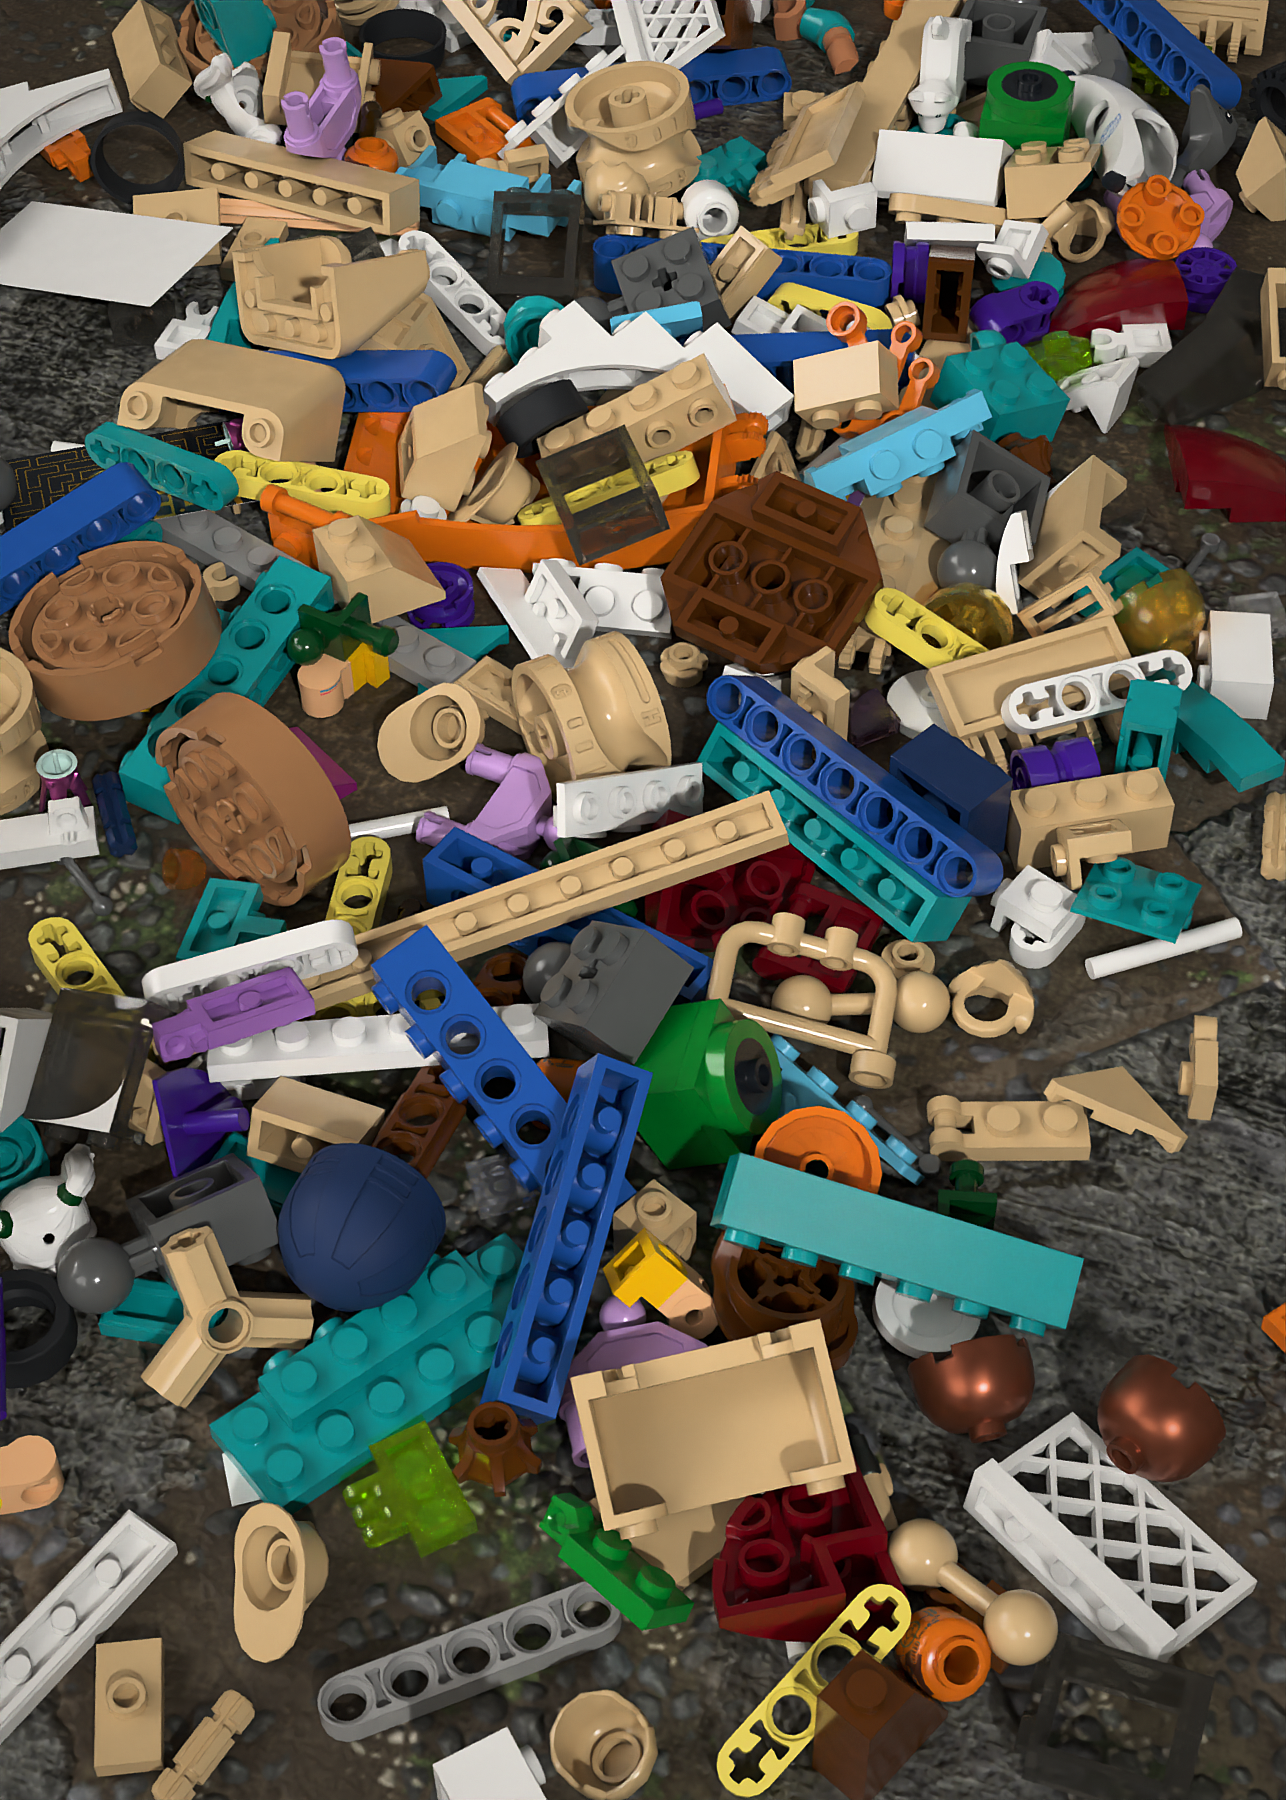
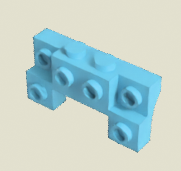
(464, 195)
(900, 449)

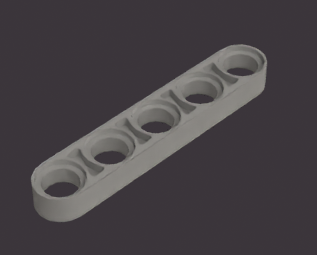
(450, 1685)

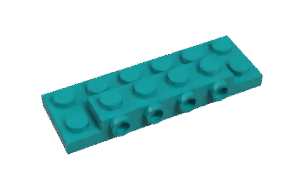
(371, 1377)

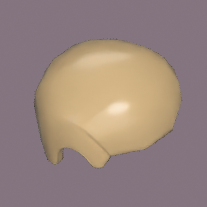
(602, 178)
(603, 1745)

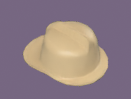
(500, 492)
(431, 733)
(277, 1577)

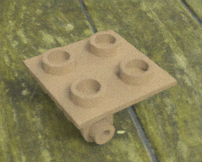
(623, 215)

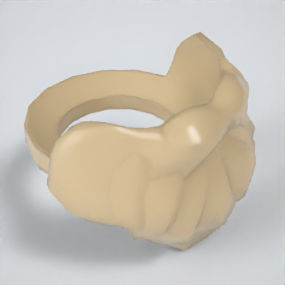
(1088, 221)
(993, 980)

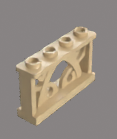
(512, 57)

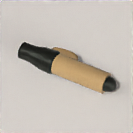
(877, 1480)

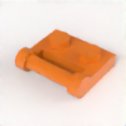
(477, 130)
(293, 522)

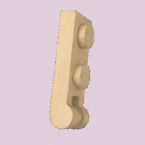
(1008, 1130)

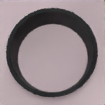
(406, 23)
(121, 188)

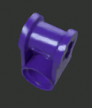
(1017, 313)

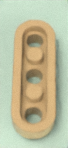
(917, 207)

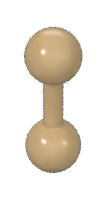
(919, 1006)
(1016, 1623)

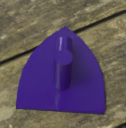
(195, 1117)

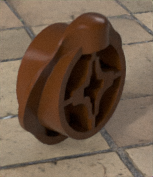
(766, 1293)

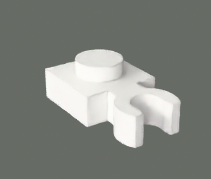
(181, 331)
(1145, 341)

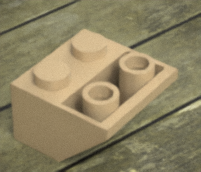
(1044, 176)
(443, 446)

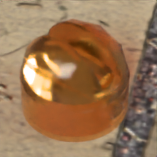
(182, 869)

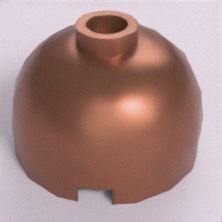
(975, 1386)
(1156, 1422)

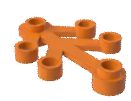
(837, 322)

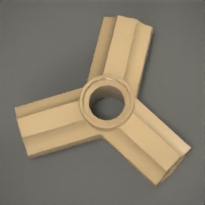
(204, 1289)

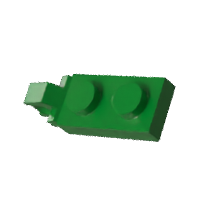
(613, 1568)

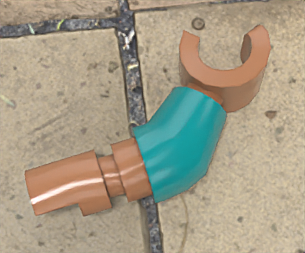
(820, 26)

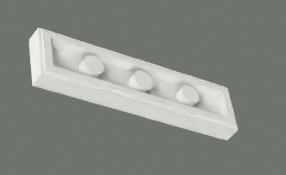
(78, 1614)

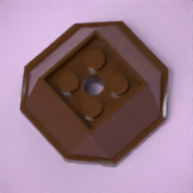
(768, 538)

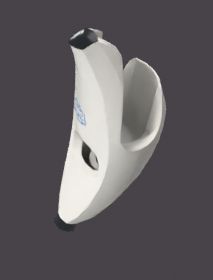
(1131, 133)

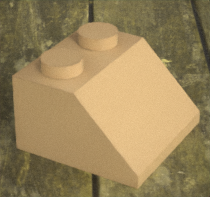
(375, 563)

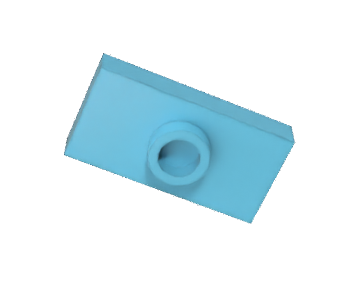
(677, 320)

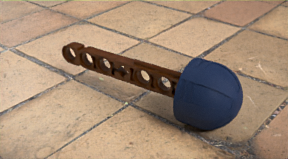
(361, 1216)

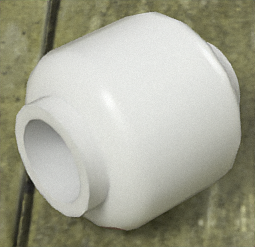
(710, 208)

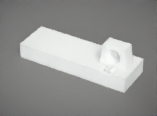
(47, 837)

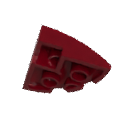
(1121, 294)
(1226, 473)
(710, 904)
(801, 1562)

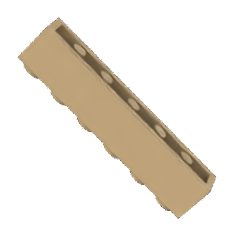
(302, 183)

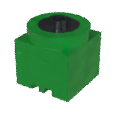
(1028, 104)
(709, 1085)

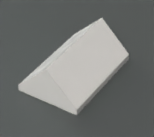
(940, 166)

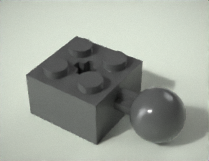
(1000, 35)
(662, 276)
(974, 505)
(605, 988)
(223, 1194)

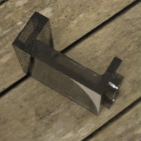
(93, 1067)

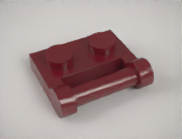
(836, 912)

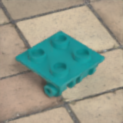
(1138, 899)

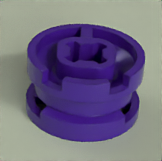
(909, 271)
(1204, 275)
(457, 608)

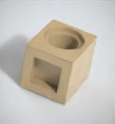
(660, 1214)

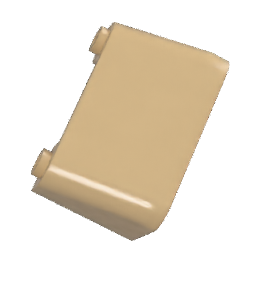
(317, 300)
(286, 402)
(713, 1427)

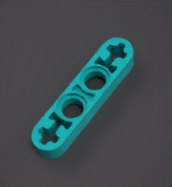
(203, 480)

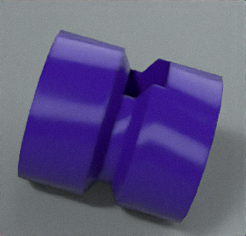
(1066, 762)

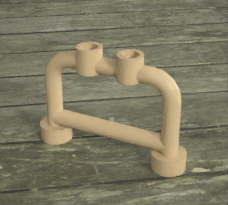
(836, 951)

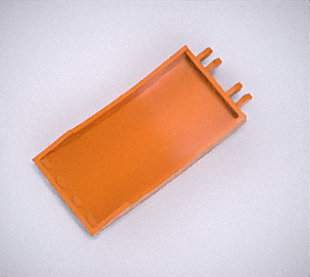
(518, 546)

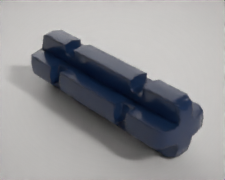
(114, 814)

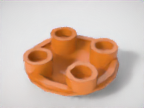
(1159, 219)

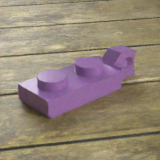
(233, 1014)

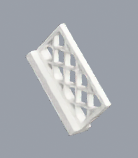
(640, 29)
(1075, 1564)

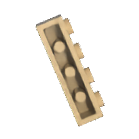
(664, 404)

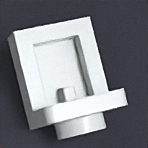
(843, 209)
(1014, 249)
(1032, 903)

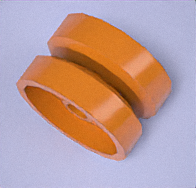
(824, 1136)

